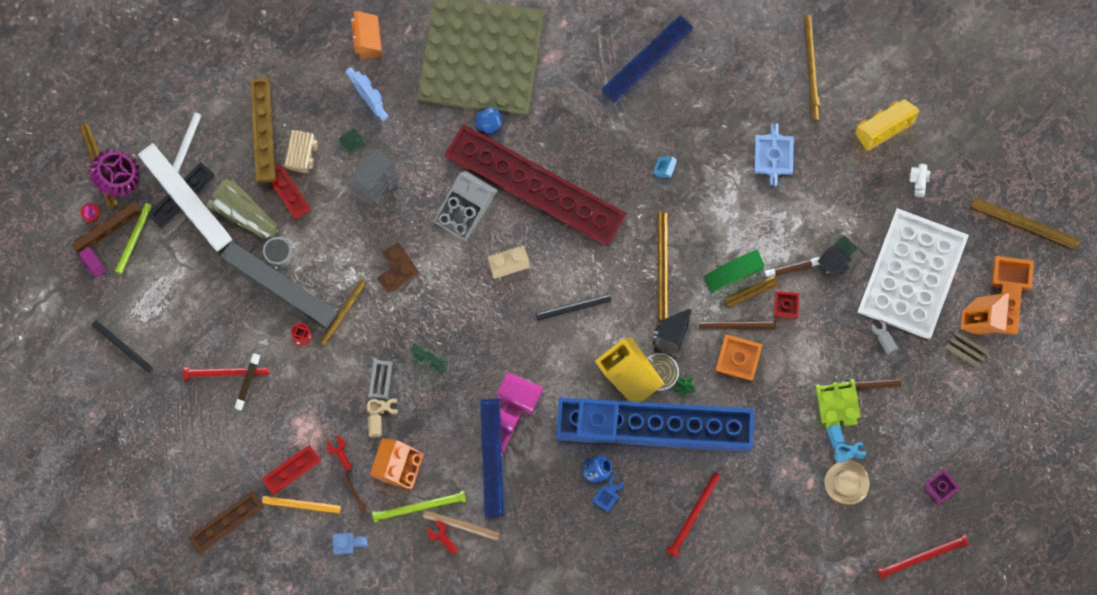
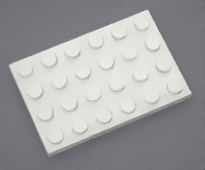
(913, 274)

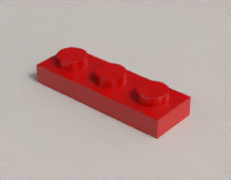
(289, 193)
(291, 470)

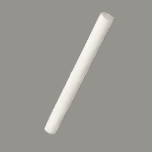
(186, 142)

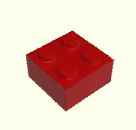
(786, 305)

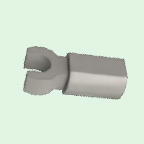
(885, 338)

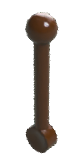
(362, 506)

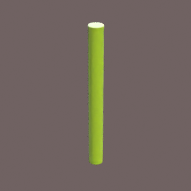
(133, 238)

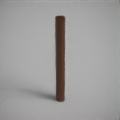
(737, 325)
(873, 384)

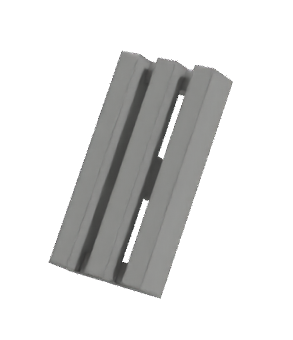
(388, 379)

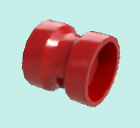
(302, 338)

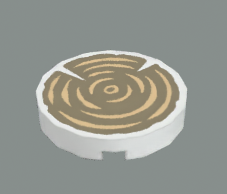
(666, 368)

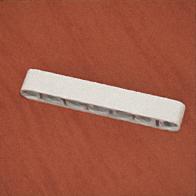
(184, 197)

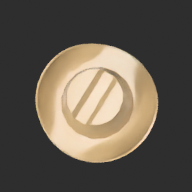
(847, 482)

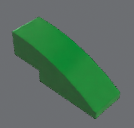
(734, 271)

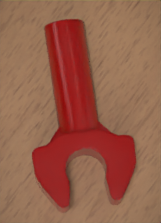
(339, 451)
(442, 537)

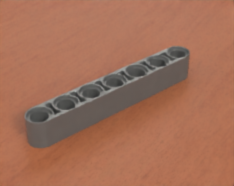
(278, 285)

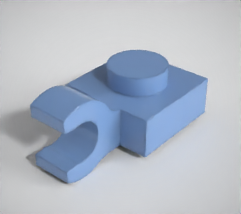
(346, 543)

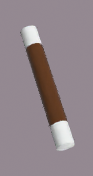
(792, 267)

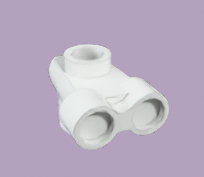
(920, 177)

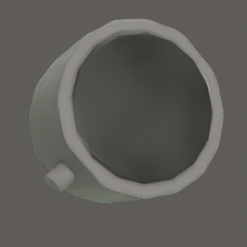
(277, 252)

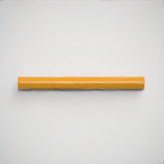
(301, 504)

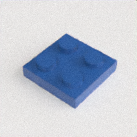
(597, 419)

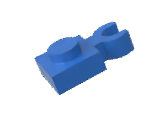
(606, 496)

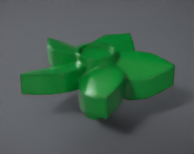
(684, 386)

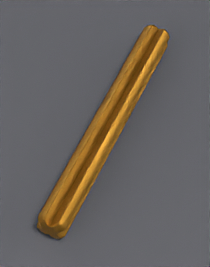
(93, 151)

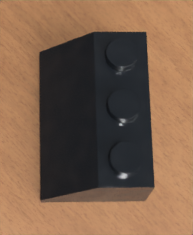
(671, 333)

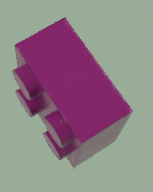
(91, 262)
(941, 487)

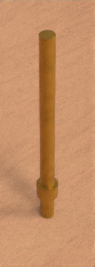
(814, 101)

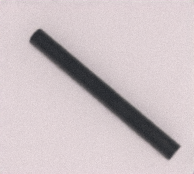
(573, 307)
(122, 346)

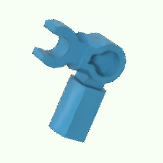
(842, 451)

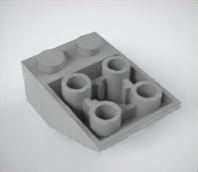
(465, 205)

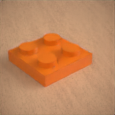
(738, 358)

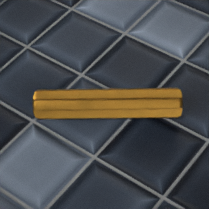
(751, 291)

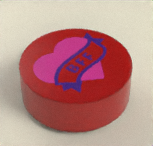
(90, 212)

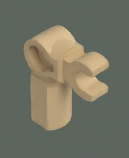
(377, 407)

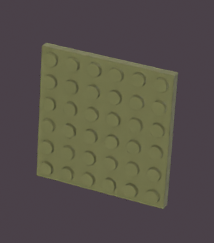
(481, 56)

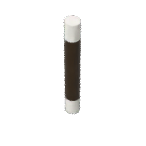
(247, 381)

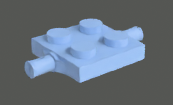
(371, 96)
(774, 154)

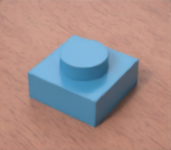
(664, 166)

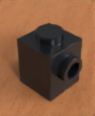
(835, 261)

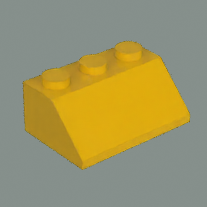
(886, 123)

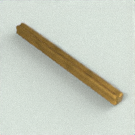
(1025, 223)
(662, 265)

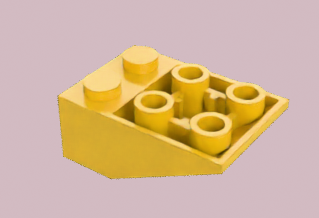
(630, 370)

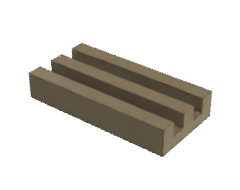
(984, 352)

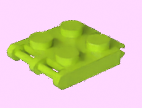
(838, 404)

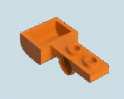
(1012, 277)

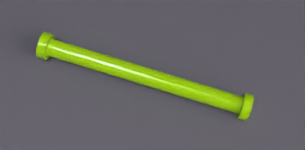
(418, 506)

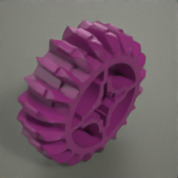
(101, 168)

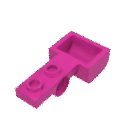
(517, 397)

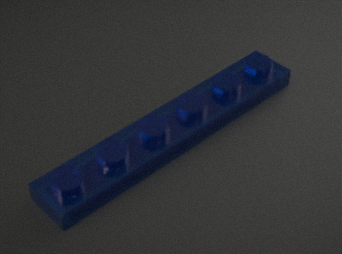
(647, 59)
(492, 457)

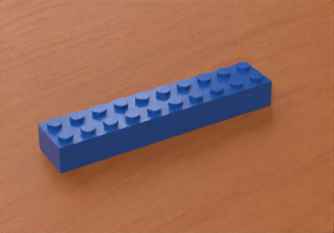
(668, 425)

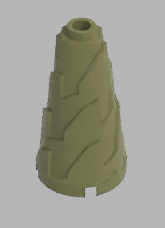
(240, 209)

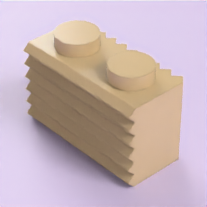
(300, 152)
(508, 262)

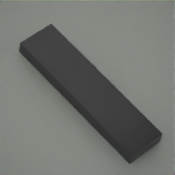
(168, 208)

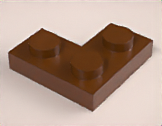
(401, 271)

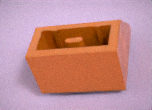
(366, 35)
(986, 314)
(396, 463)

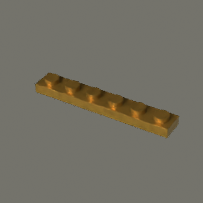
(262, 130)

